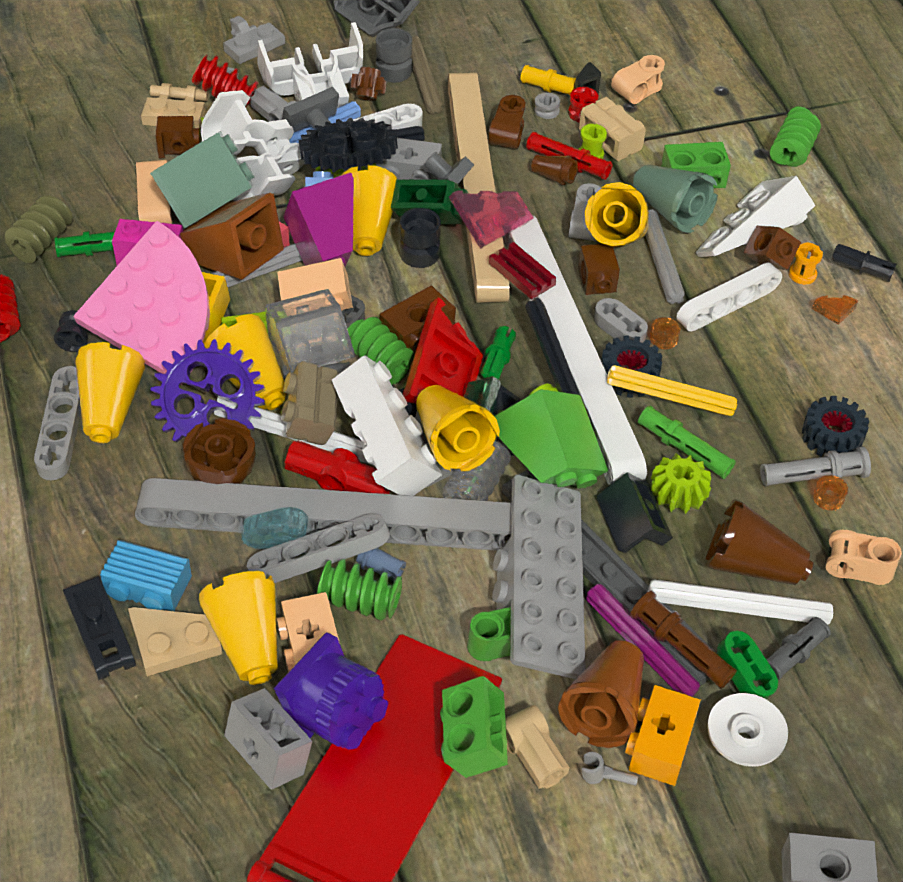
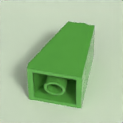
(553, 438)

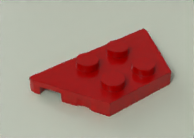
(442, 356)

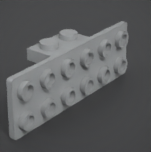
(543, 578)

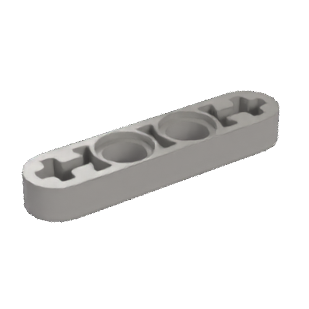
(56, 421)
(356, 536)

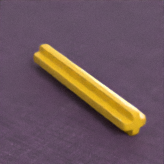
(671, 390)

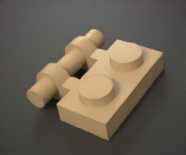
(166, 106)

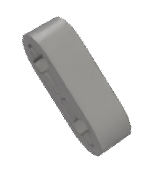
(619, 320)

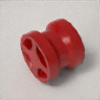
(580, 98)

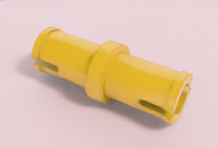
(548, 80)

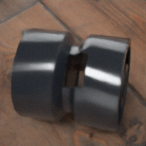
(420, 237)

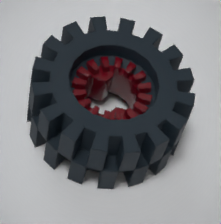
(632, 354)
(839, 414)

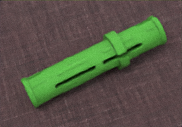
(674, 434)

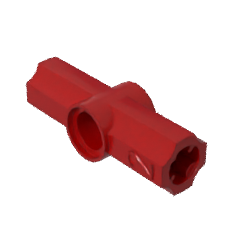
(333, 470)

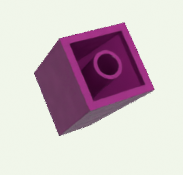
(322, 220)

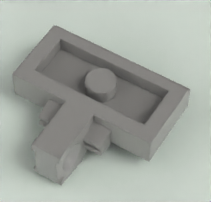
(245, 39)

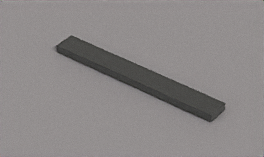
(605, 567)

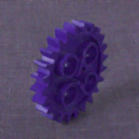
(220, 367)

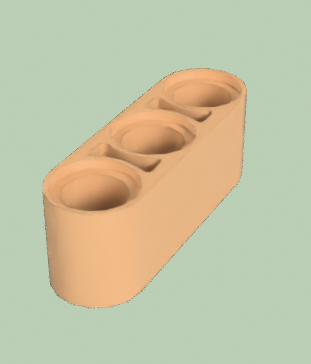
(151, 201)

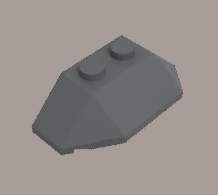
(375, 15)

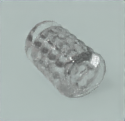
(480, 481)

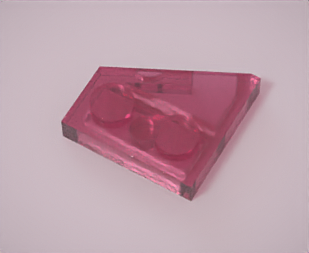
(491, 214)

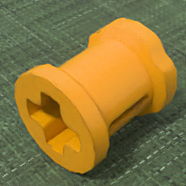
(808, 265)

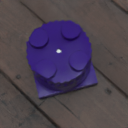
(332, 695)

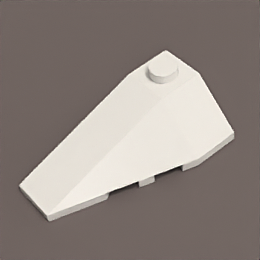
(771, 203)

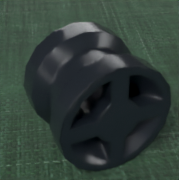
(69, 334)

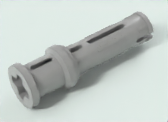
(832, 463)

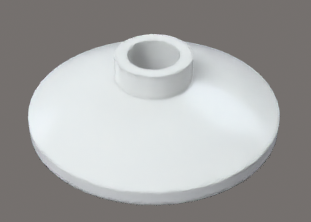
(752, 716)

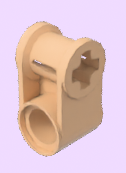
(639, 79)
(864, 558)

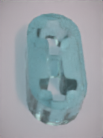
(274, 527)

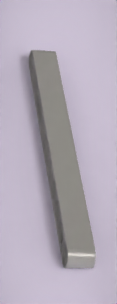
(408, 518)

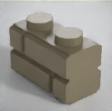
(311, 403)

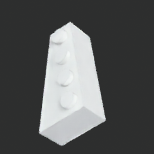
(386, 428)

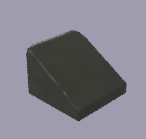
(589, 77)

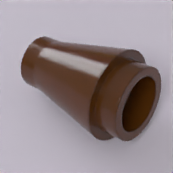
(557, 168)

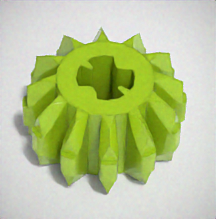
(681, 483)

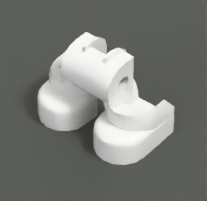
(291, 76)
(276, 157)

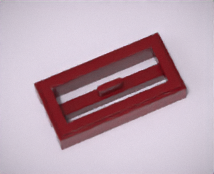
(526, 268)

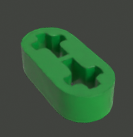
(749, 665)

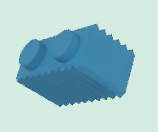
(145, 576)

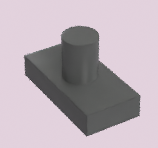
(312, 110)
(444, 171)

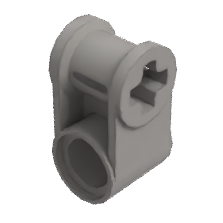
(577, 225)

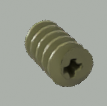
(38, 228)

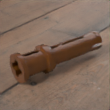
(669, 628)

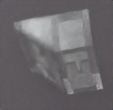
(309, 330)

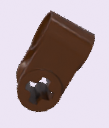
(508, 122)

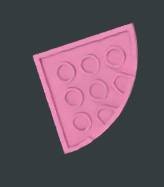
(151, 300)

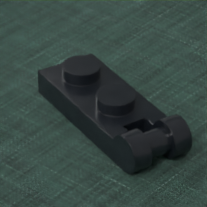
(98, 627)

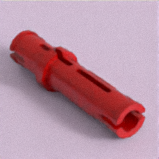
(544, 144)

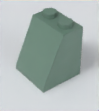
(203, 178)

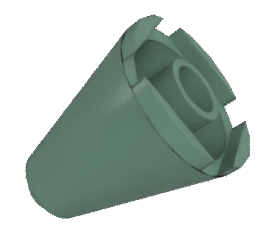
(677, 194)

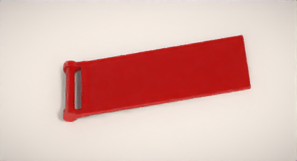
(374, 799)

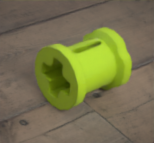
(593, 138)

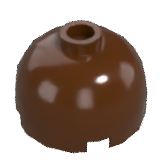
(220, 452)

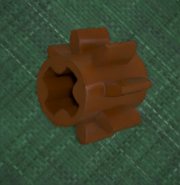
(368, 84)

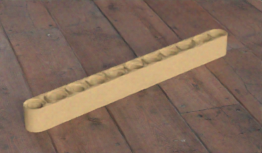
(472, 142)

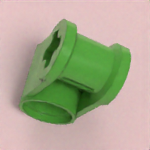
(492, 624)

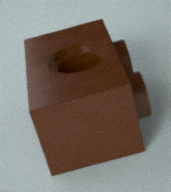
(409, 316)

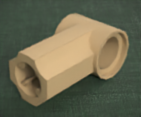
(530, 738)

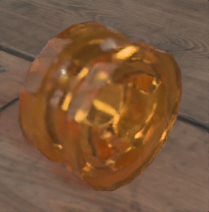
(662, 340)
(833, 484)

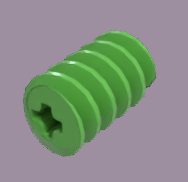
(795, 137)
(379, 344)
(360, 590)

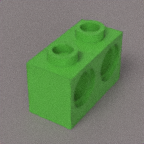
(699, 157)
(474, 727)

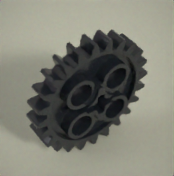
(329, 146)

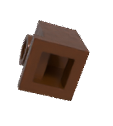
(176, 135)

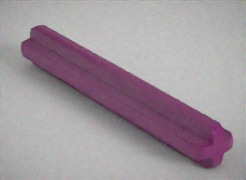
(634, 632)

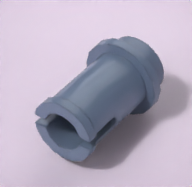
(381, 562)

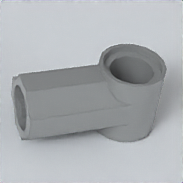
(269, 103)

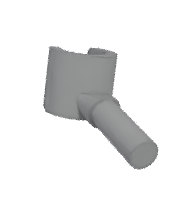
(597, 775)

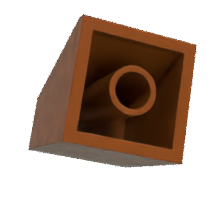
(237, 236)

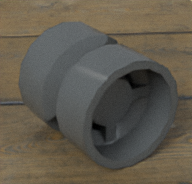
(394, 54)

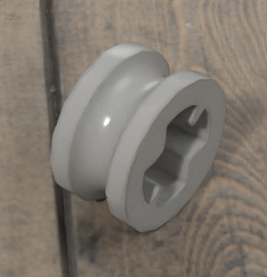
(547, 105)

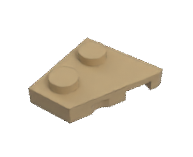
(172, 638)

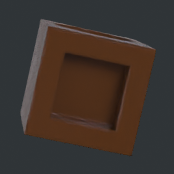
(772, 246)
(598, 269)

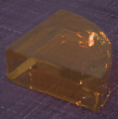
(835, 308)

